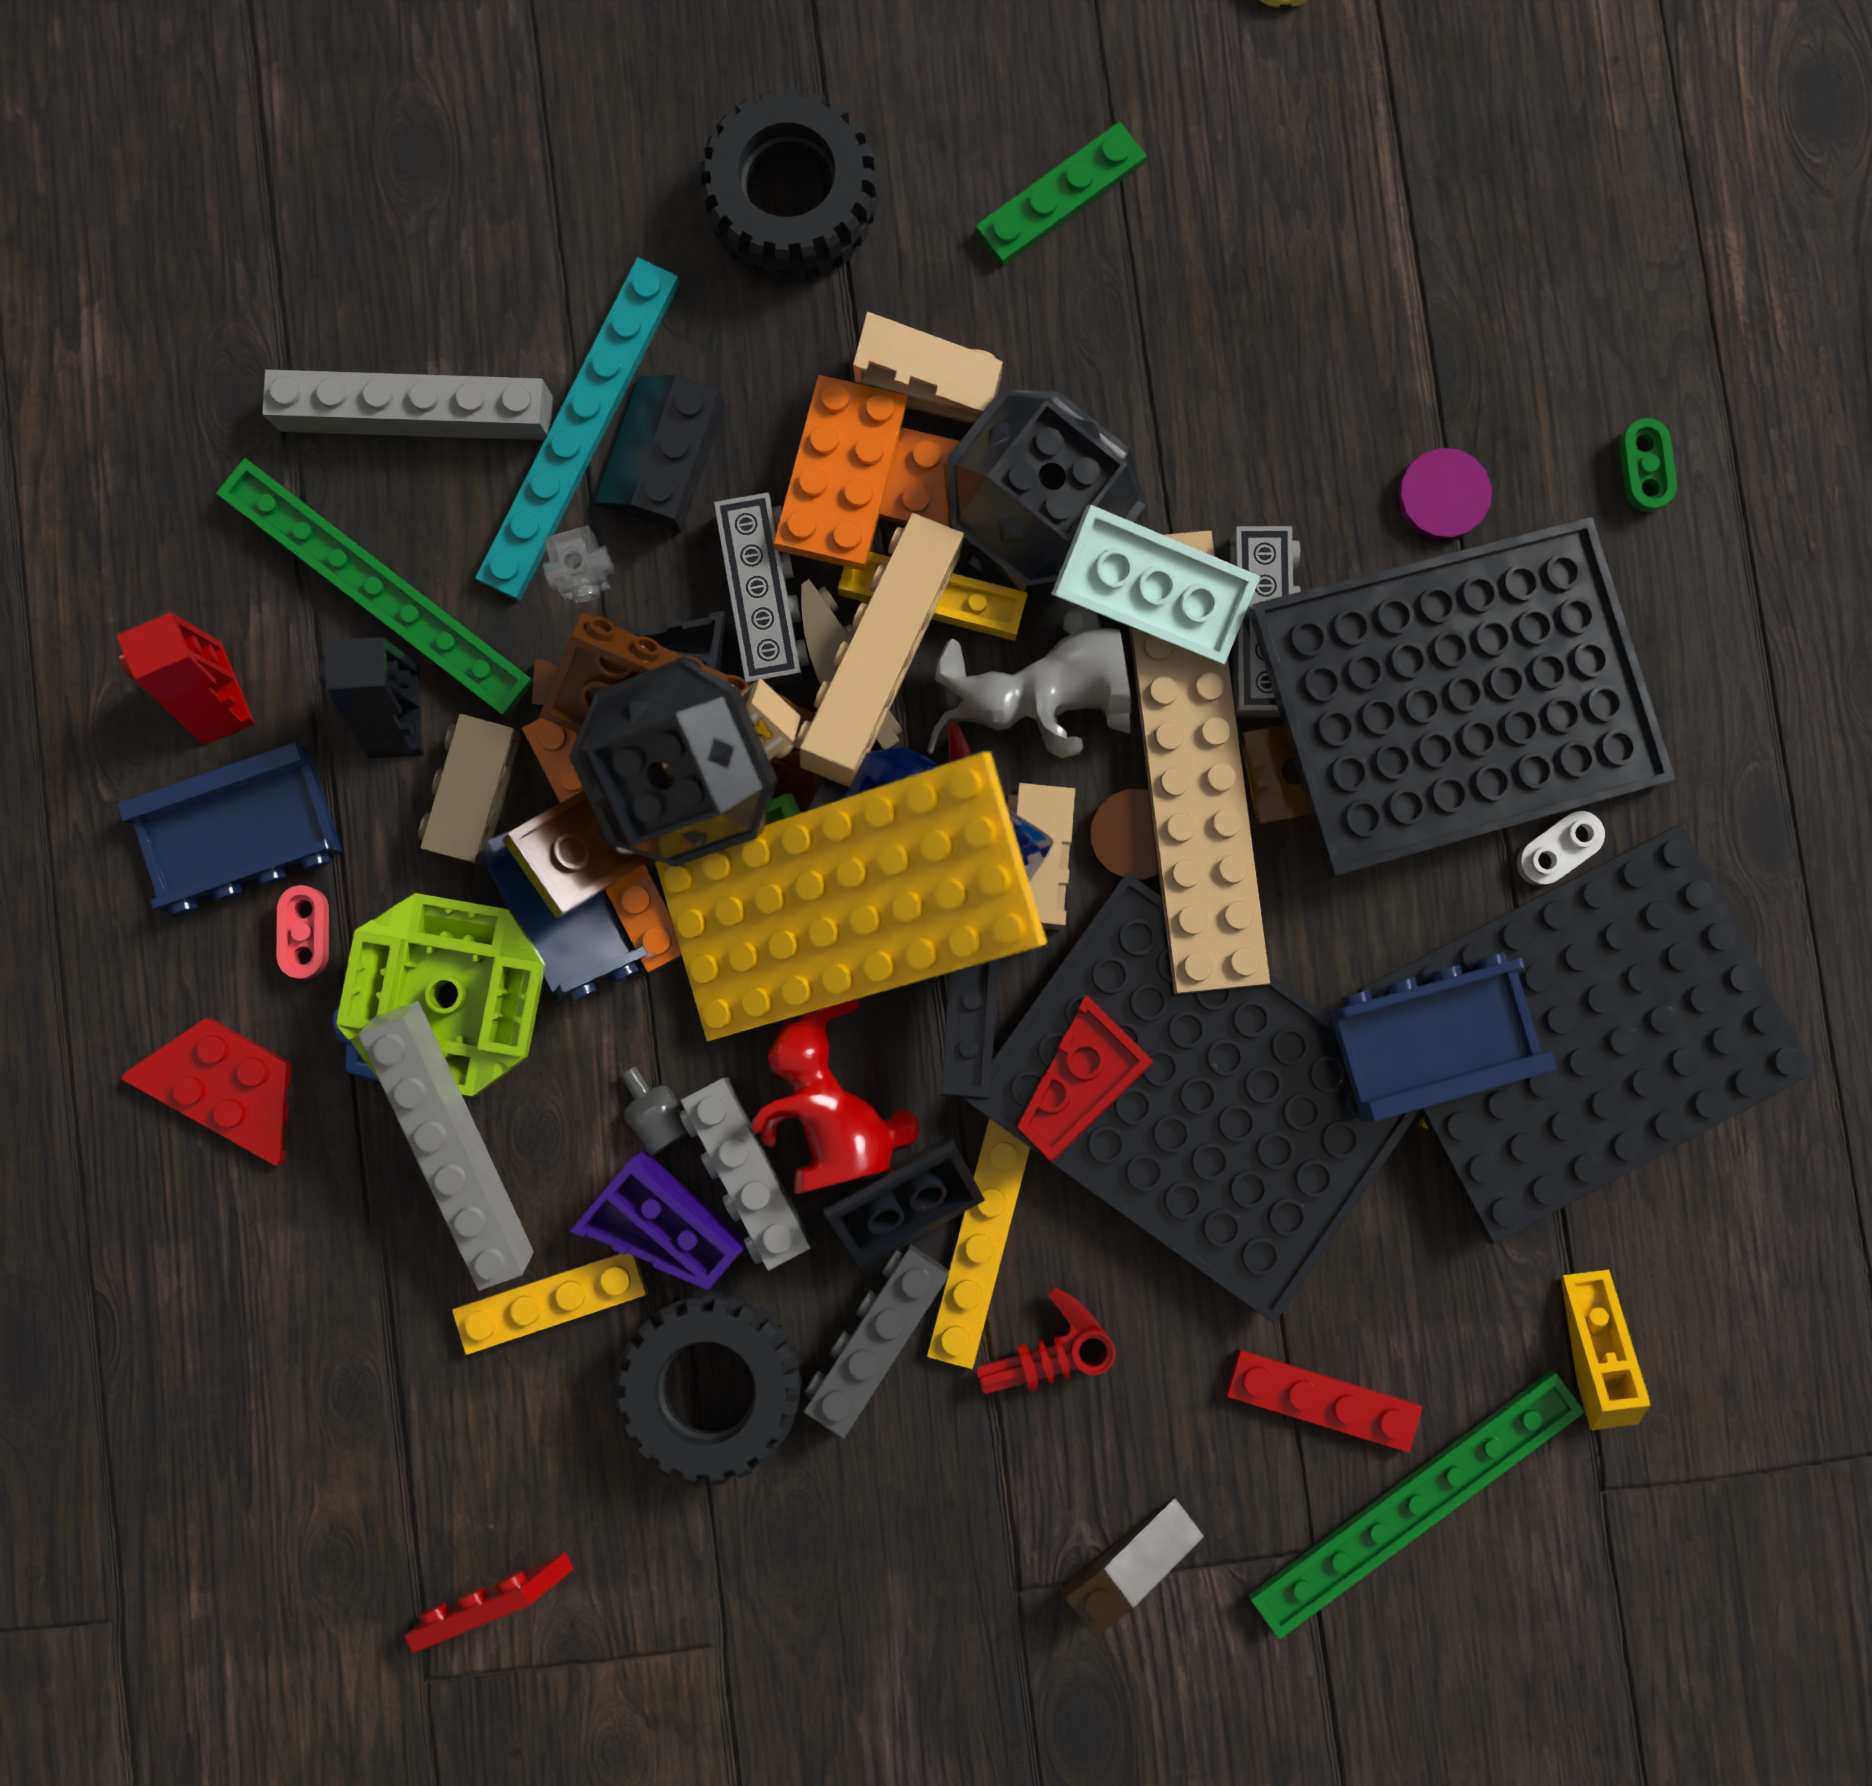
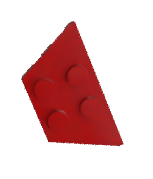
(222, 1085)

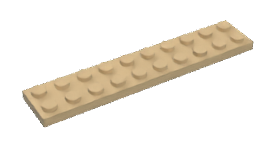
(1199, 813)

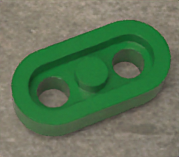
(1649, 467)

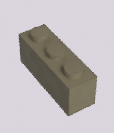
(470, 788)

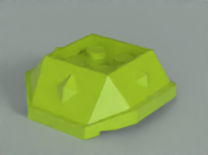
(440, 941)

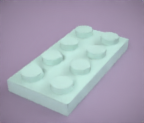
(1155, 584)

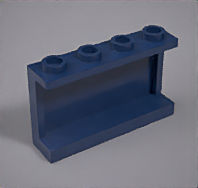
(233, 828)
(1438, 1039)

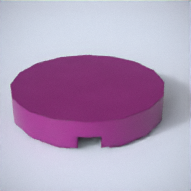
(1444, 494)

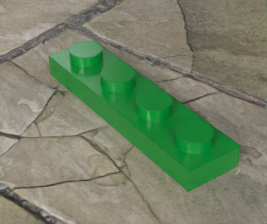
(1061, 194)

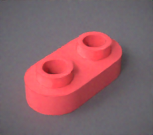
(298, 932)

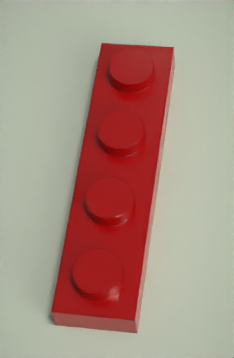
(1323, 1400)

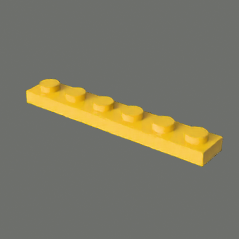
(979, 1249)

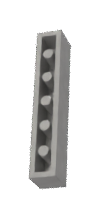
(407, 404)
(447, 1144)

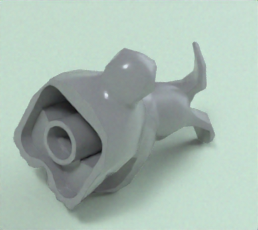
(1076, 674)

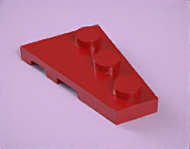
(484, 1606)

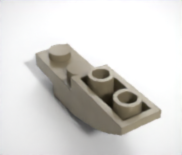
(824, 638)

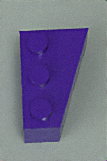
(662, 1222)

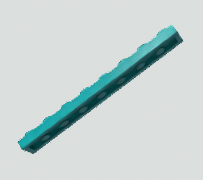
(578, 429)

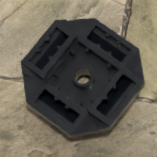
(998, 491)
(708, 741)

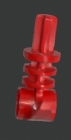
(1051, 1360)

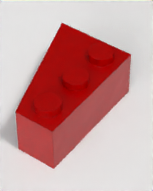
(186, 675)

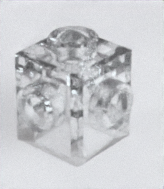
(577, 565)

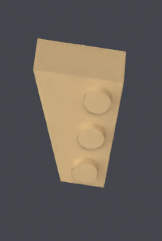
(930, 370)
(1052, 812)

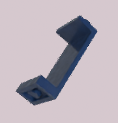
(577, 946)

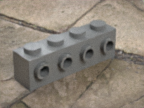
(747, 1173)

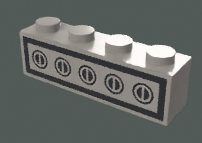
(1272, 556)
(759, 591)

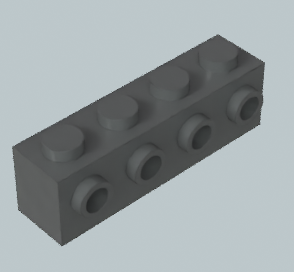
(876, 1341)

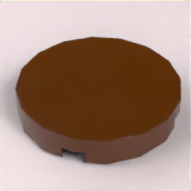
(1125, 836)

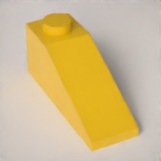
(1603, 1352)

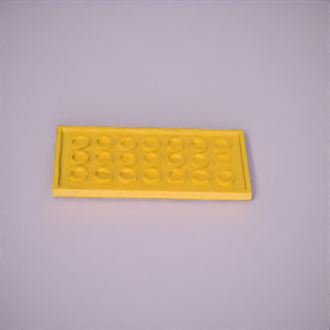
(853, 899)

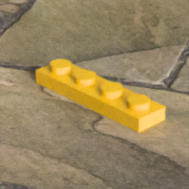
(963, 604)
(549, 1301)

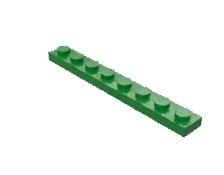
(375, 587)
(1416, 1504)

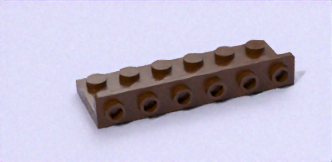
(606, 654)

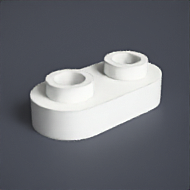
(1562, 847)

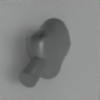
(652, 1113)

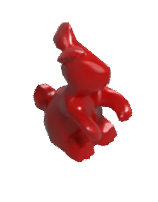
(840, 1128)

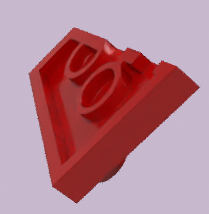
(1084, 1079)

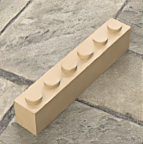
(880, 650)

